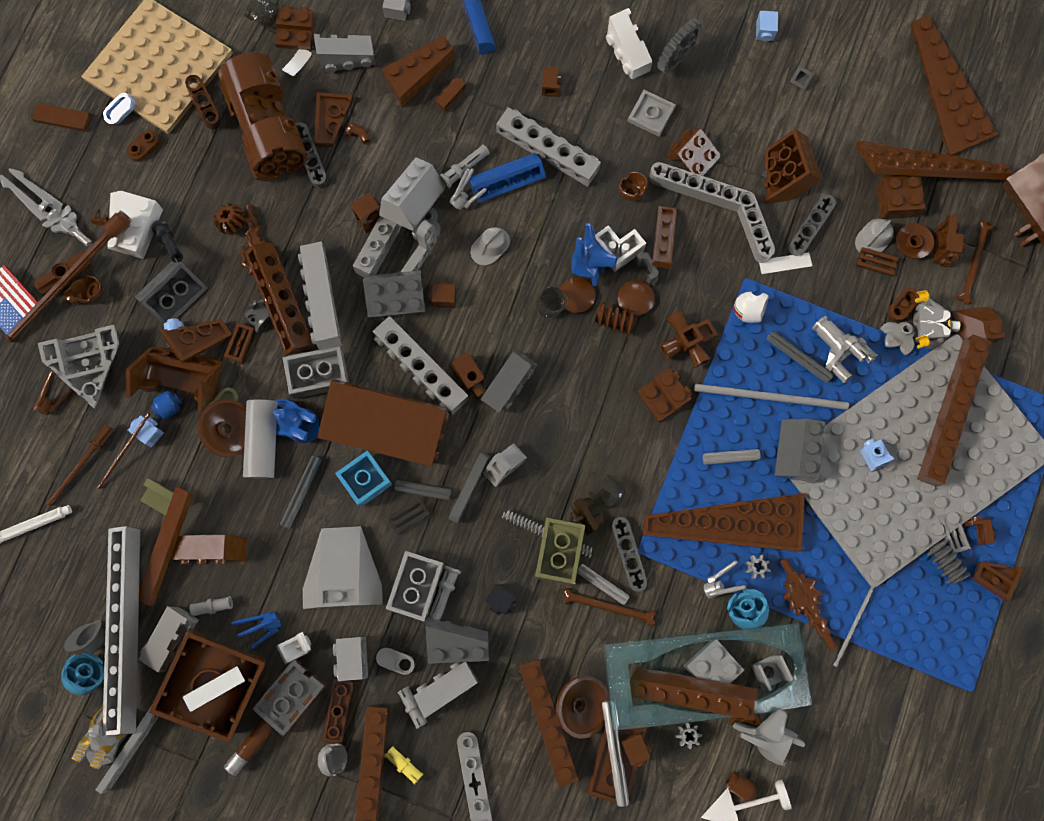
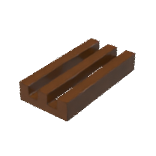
(893, 259)
(227, 355)

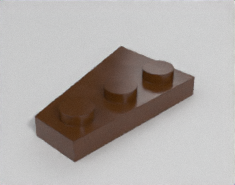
(330, 114)
(194, 340)

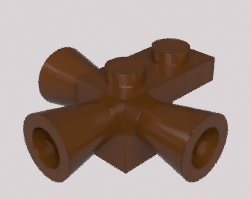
(688, 339)

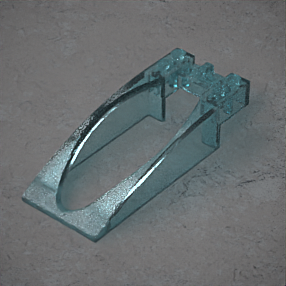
(631, 716)

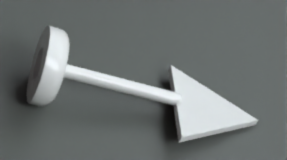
(725, 810)

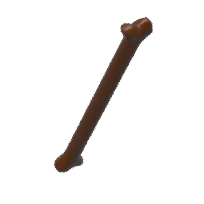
(984, 230)
(572, 597)

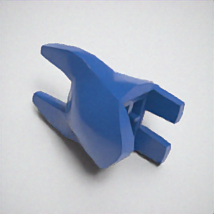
(590, 256)
(296, 422)

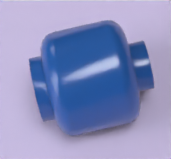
(166, 405)

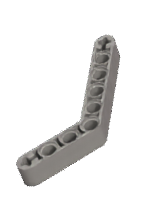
(717, 198)

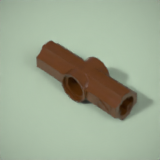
(47, 281)

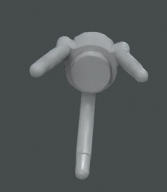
(459, 198)
(716, 588)

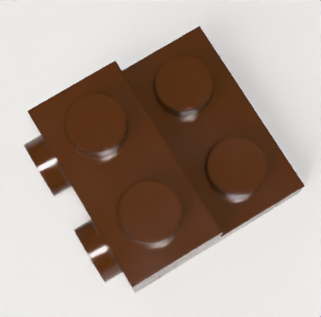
(294, 28)
(947, 242)
(665, 394)

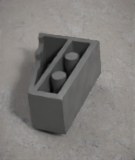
(509, 381)
(455, 643)

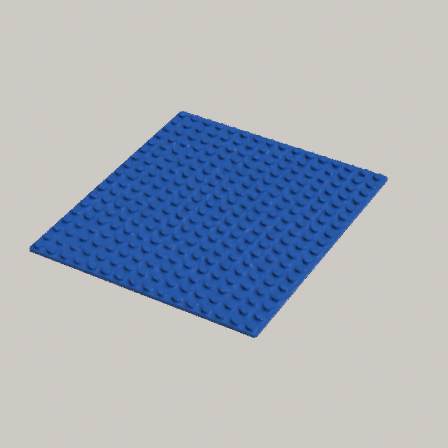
(911, 613)

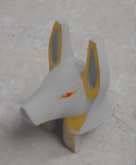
(98, 749)

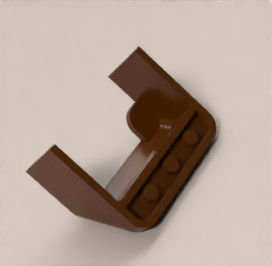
(162, 368)

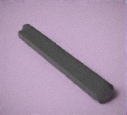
(800, 357)
(300, 492)

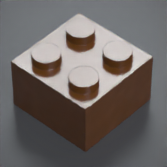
(900, 196)

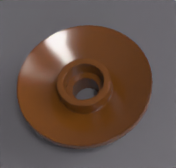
(920, 236)

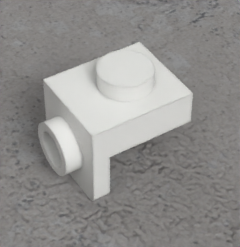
(294, 648)

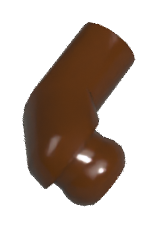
(358, 130)

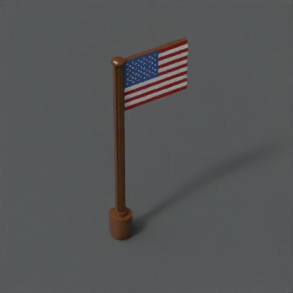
(20, 307)

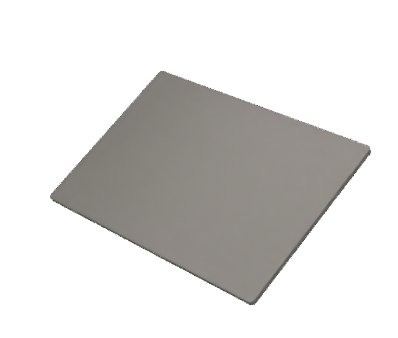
(887, 513)

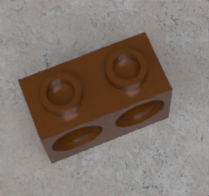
(366, 211)

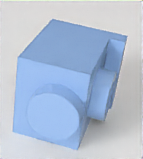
(872, 459)

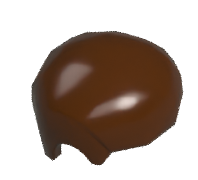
(633, 186)

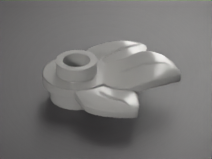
(898, 337)

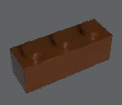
(450, 94)

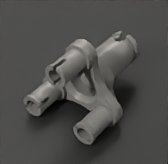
(842, 347)

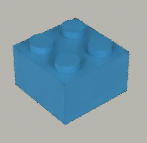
(363, 479)

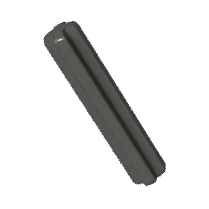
(424, 490)

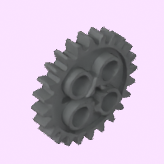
(679, 45)

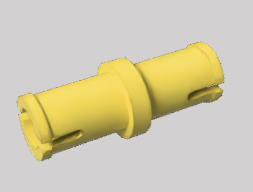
(403, 765)

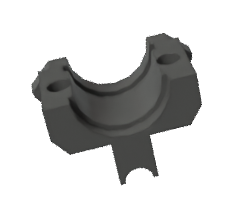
(644, 260)
(259, 313)

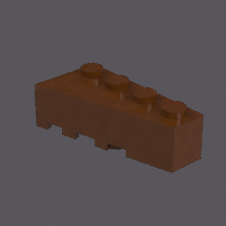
(417, 69)

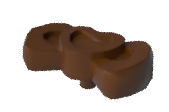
(755, 722)

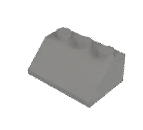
(445, 688)

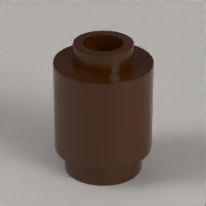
(741, 786)

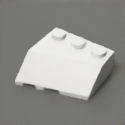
(143, 215)

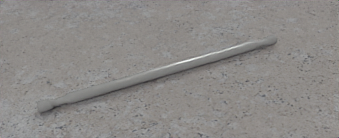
(853, 626)

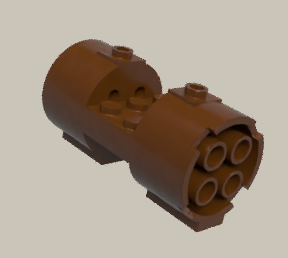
(255, 99)

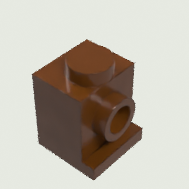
(551, 82)

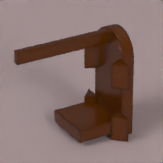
(96, 221)

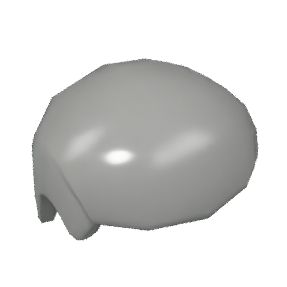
(332, 759)

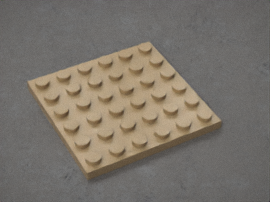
(152, 61)

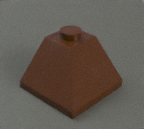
(981, 322)

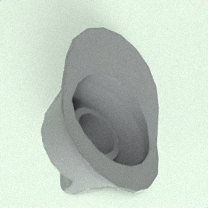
(875, 235)
(490, 246)

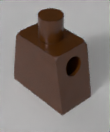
(463, 367)

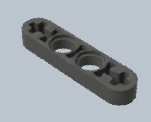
(312, 154)
(812, 225)
(469, 487)
(627, 554)

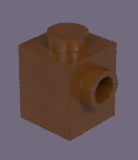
(442, 295)
(636, 749)

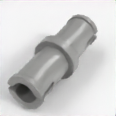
(211, 606)
(412, 707)

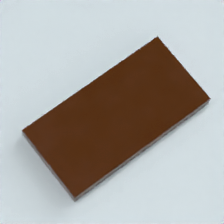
(601, 781)

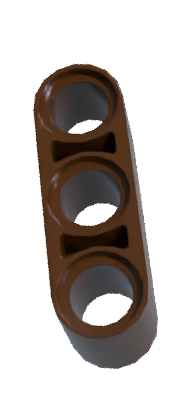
(198, 94)

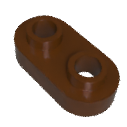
(144, 146)
(902, 305)

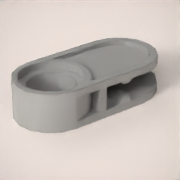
(391, 660)

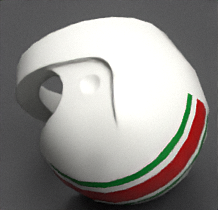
(750, 307)

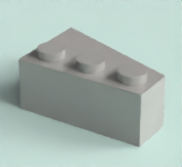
(344, 52)
(167, 638)

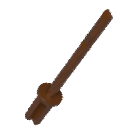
(97, 443)

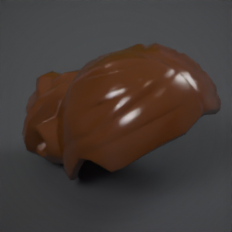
(84, 290)

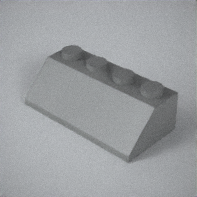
(412, 194)

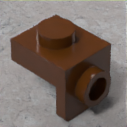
(985, 532)

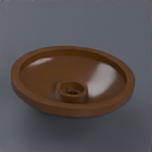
(224, 414)
(588, 715)

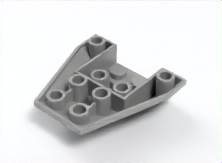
(342, 571)

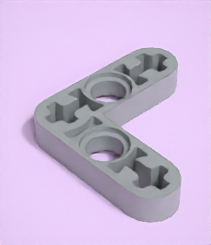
(427, 240)

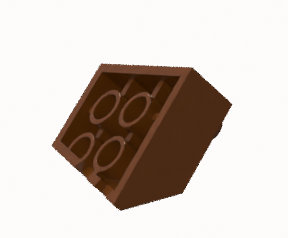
(790, 168)

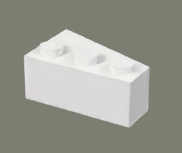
(627, 45)

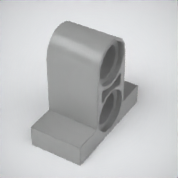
(504, 464)

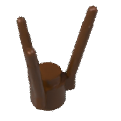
(43, 403)

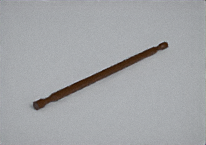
(123, 451)

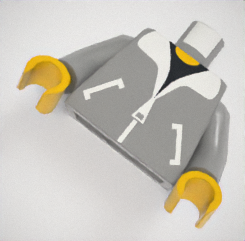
(931, 322)

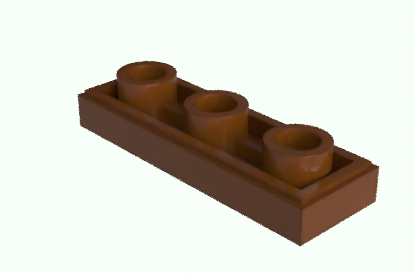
(336, 724)

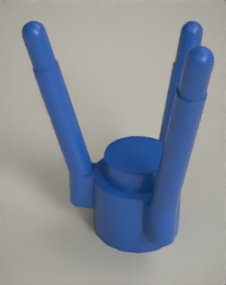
(270, 622)

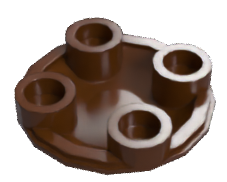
(579, 295)
(636, 297)

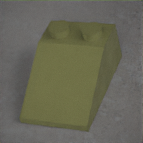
(560, 552)

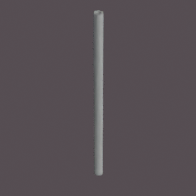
(771, 396)

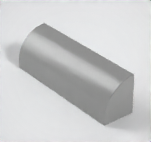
(260, 439)

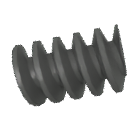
(948, 562)

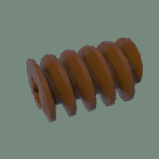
(615, 318)

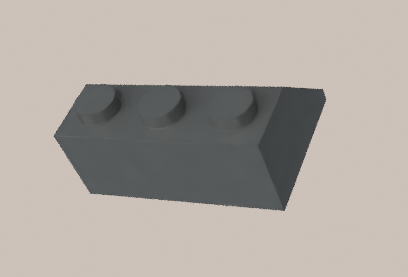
(171, 292)
(800, 449)

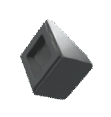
(802, 77)

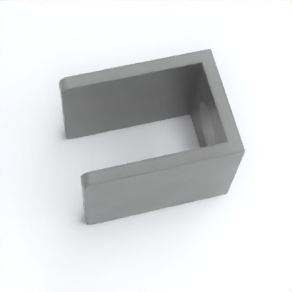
(780, 670)

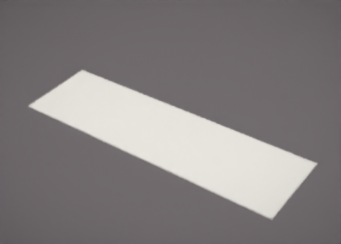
(786, 263)
(213, 689)

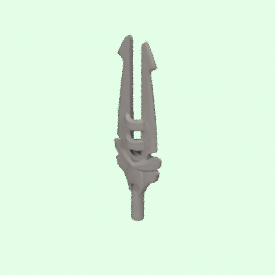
(57, 219)

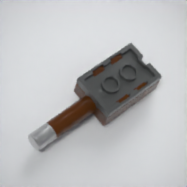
(280, 709)

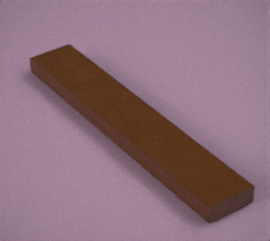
(164, 546)

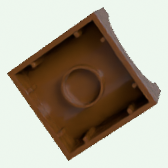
(193, 666)

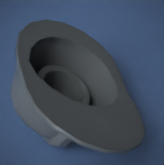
(86, 638)

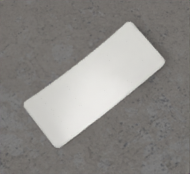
(297, 62)

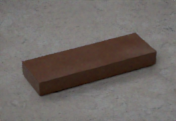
(61, 117)

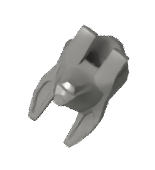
(771, 737)

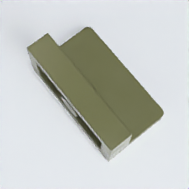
(157, 496)

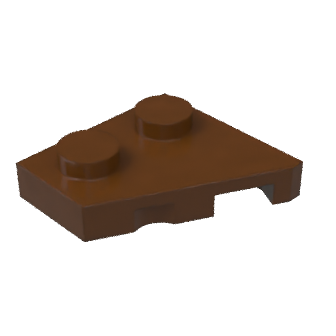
(997, 578)

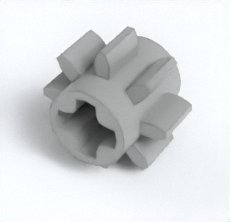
(751, 569)
(694, 734)

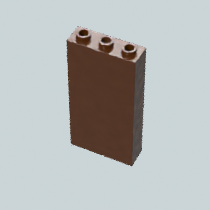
(383, 422)

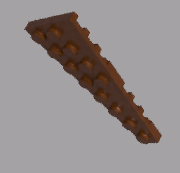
(957, 108)
(912, 162)
(755, 523)

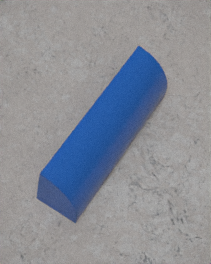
(479, 26)
(507, 177)

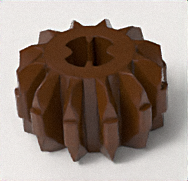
(229, 219)

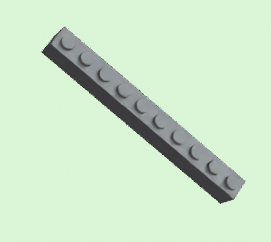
(121, 632)

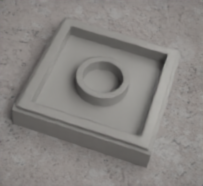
(651, 113)

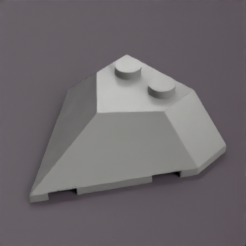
(82, 360)

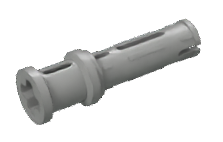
(456, 169)
(446, 586)

